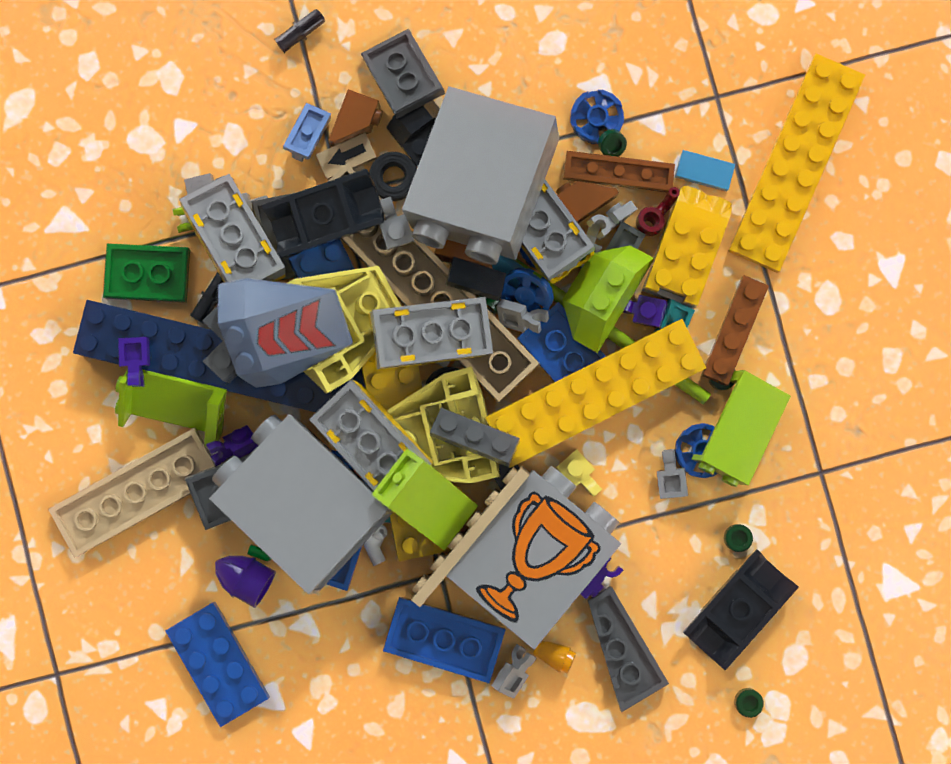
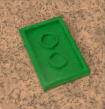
(146, 273)

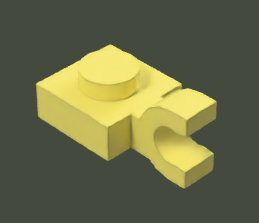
(578, 471)

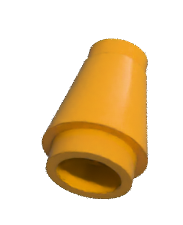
(555, 655)

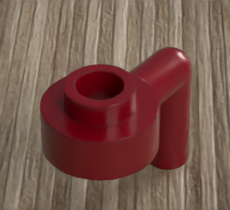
(656, 215)

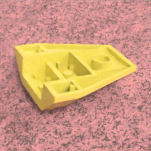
(358, 295)
(416, 414)

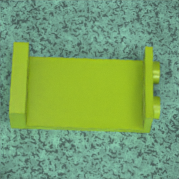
(173, 402)
(743, 429)
(425, 499)

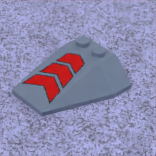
(279, 328)

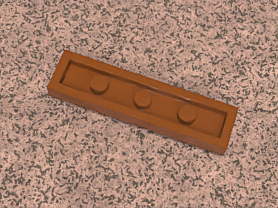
(618, 171)
(735, 330)

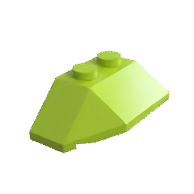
(603, 292)

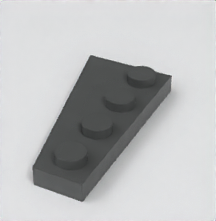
(627, 657)

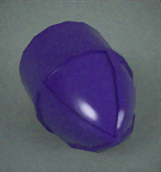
(244, 578)

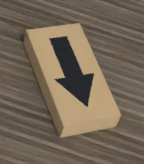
(352, 152)

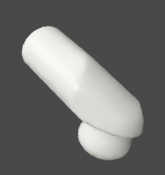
(373, 545)

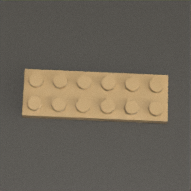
(131, 493)
(462, 541)

